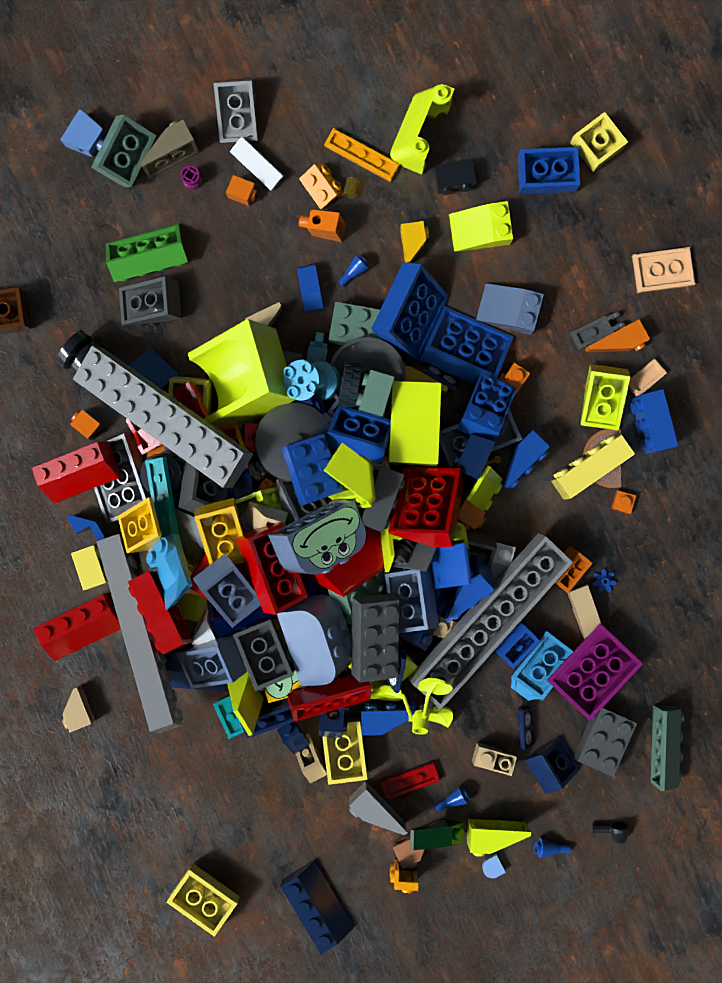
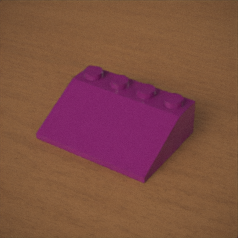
(594, 672)

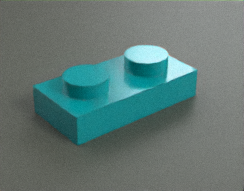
(228, 717)

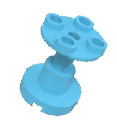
(306, 378)

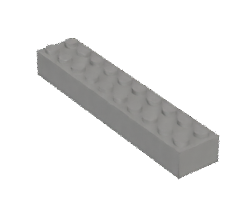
(163, 417)
(493, 617)
(146, 661)

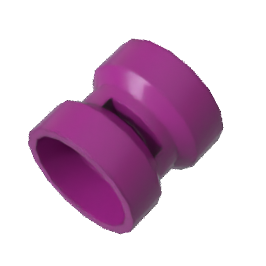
(192, 181)

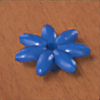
(600, 581)

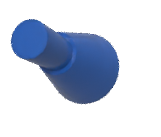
(355, 268)
(457, 797)
(547, 848)

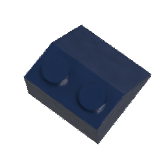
(474, 456)
(553, 765)

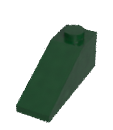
(436, 835)

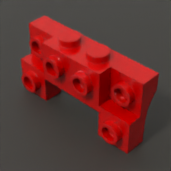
(188, 396)

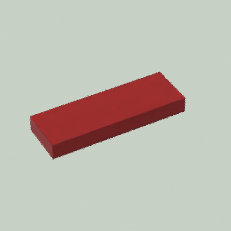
(410, 780)

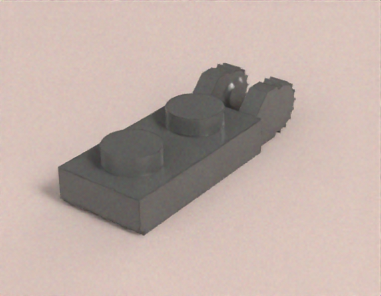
(595, 331)

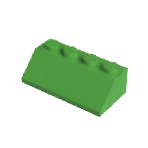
(146, 253)

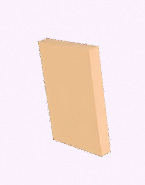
(663, 270)

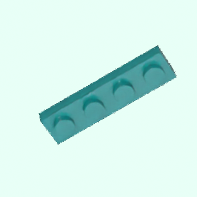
(162, 495)

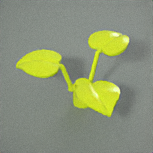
(421, 717)

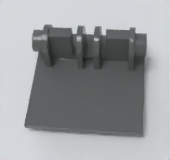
(413, 555)

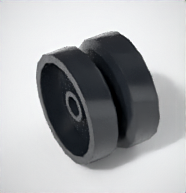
(75, 351)

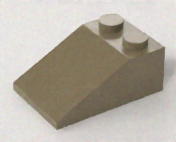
(170, 149)

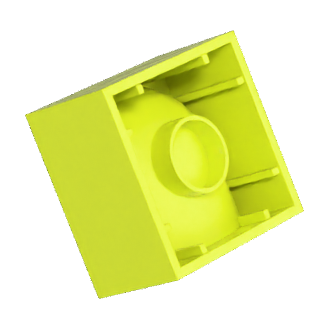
(245, 371)
(414, 424)

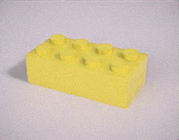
(591, 468)

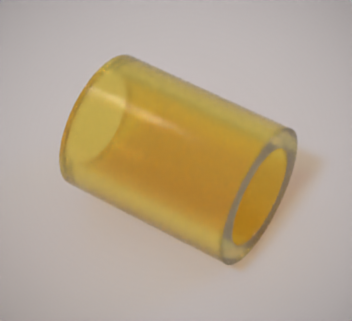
(350, 187)

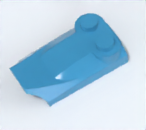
(171, 568)
(538, 666)

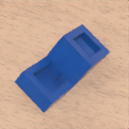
(309, 287)
(82, 524)

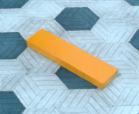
(361, 155)

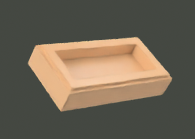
(646, 377)

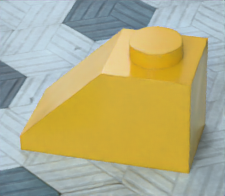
(413, 239)

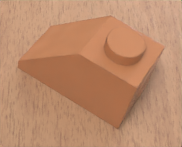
(406, 857)

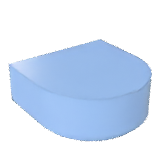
(492, 867)

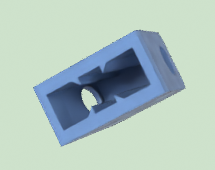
(83, 135)

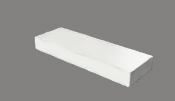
(257, 163)

